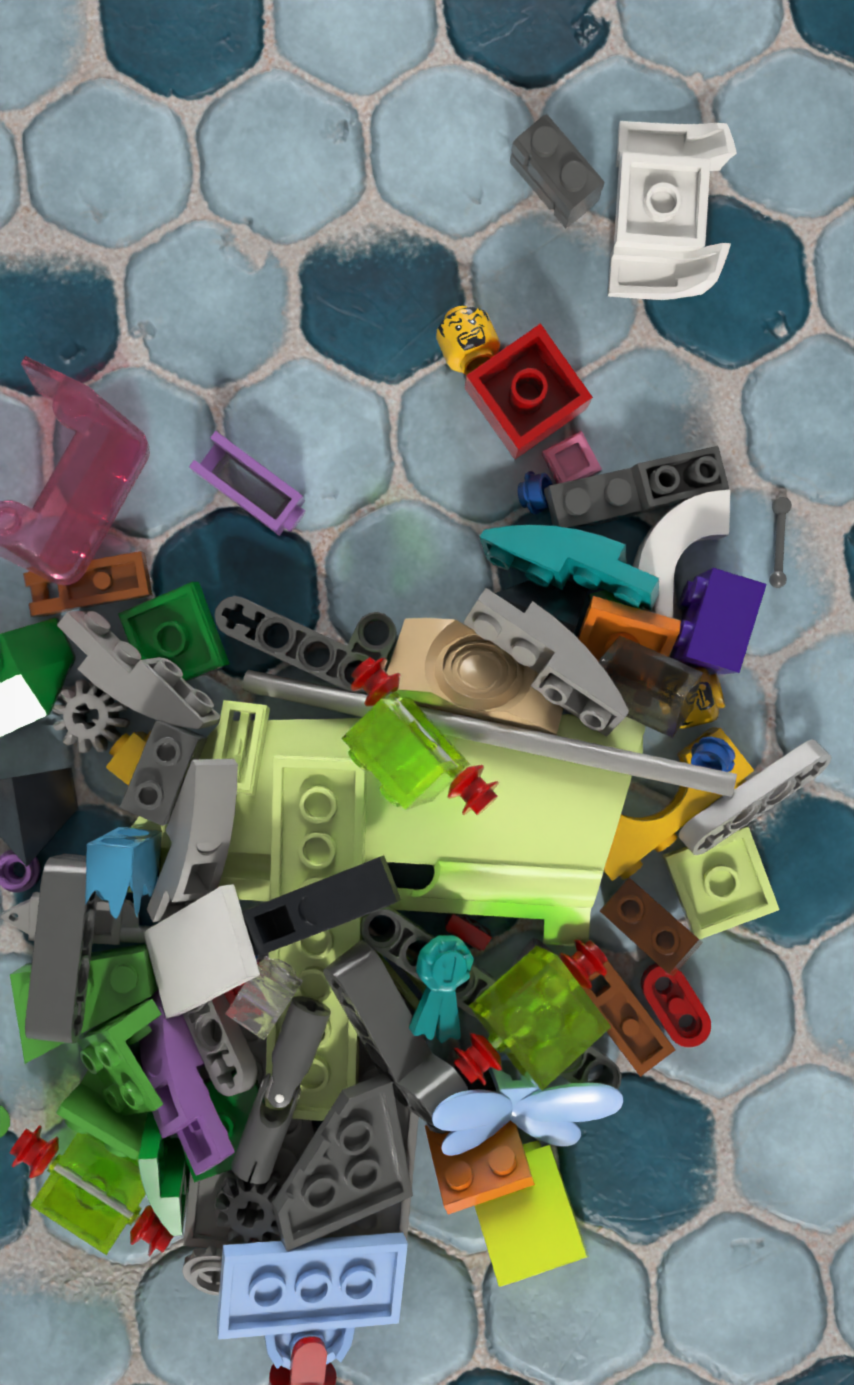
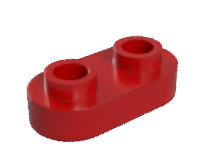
(675, 1002)

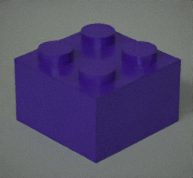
(717, 620)

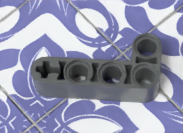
(302, 638)
(61, 952)
(382, 1025)

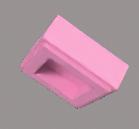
(571, 459)

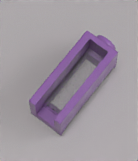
(250, 485)

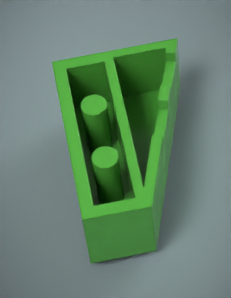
(115, 983)

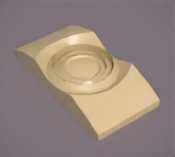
(463, 674)

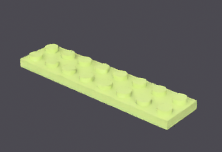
(315, 836)

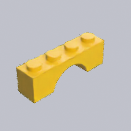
(641, 835)

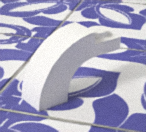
(689, 522)

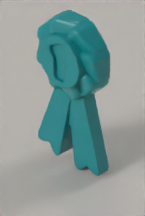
(442, 968)

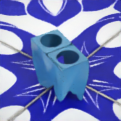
(123, 860)

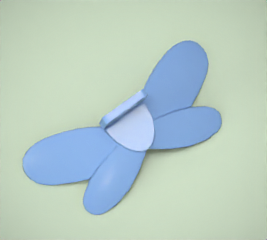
(542, 1114)

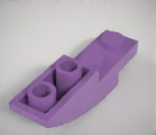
(172, 1067)

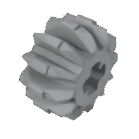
(74, 719)

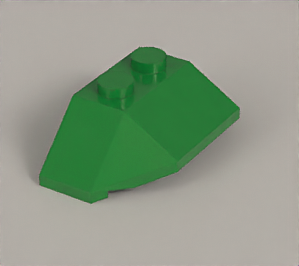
(32, 672)

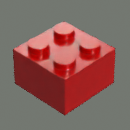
(527, 391)

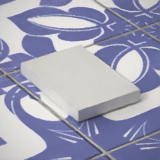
(201, 951)

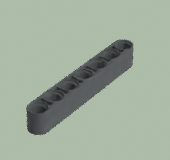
(404, 932)

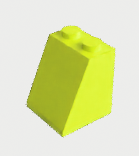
(533, 1226)

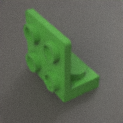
(108, 1055)
(90, 1113)

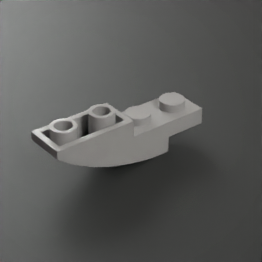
(564, 665)
(145, 685)
(199, 837)

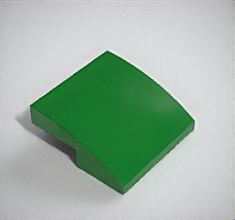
(164, 1176)

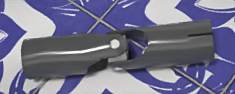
(291, 1062)

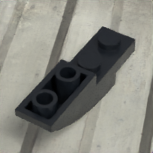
(320, 906)

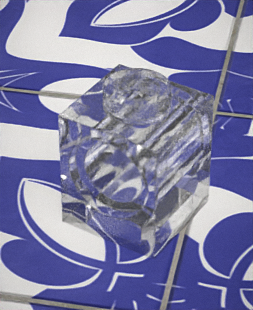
(265, 997)

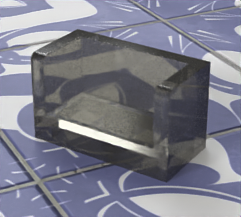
(652, 685)

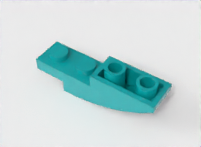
(555, 553)

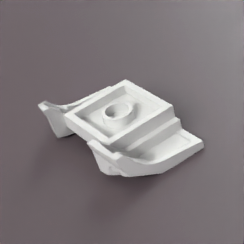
(664, 209)

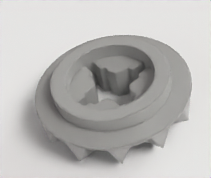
(204, 1269)

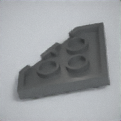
(348, 1167)

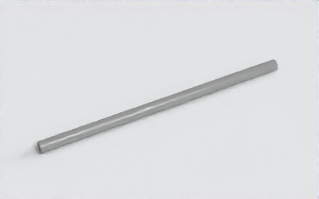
(506, 736)

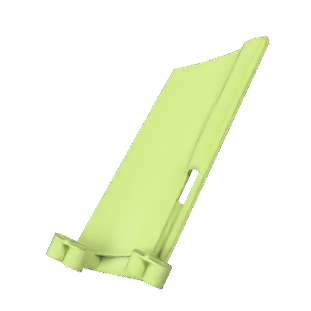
(523, 857)

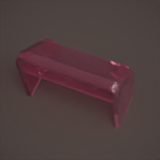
(85, 488)

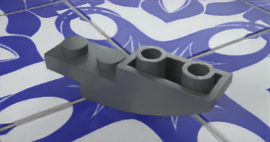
(636, 489)

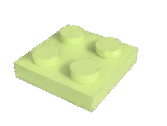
(721, 885)

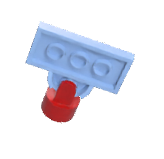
(310, 1299)

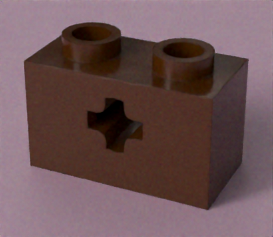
(651, 927)

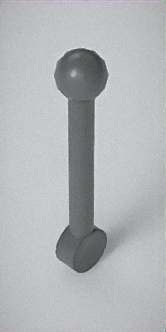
(780, 507)

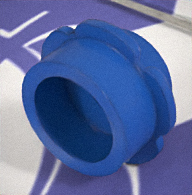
(531, 491)
(713, 754)

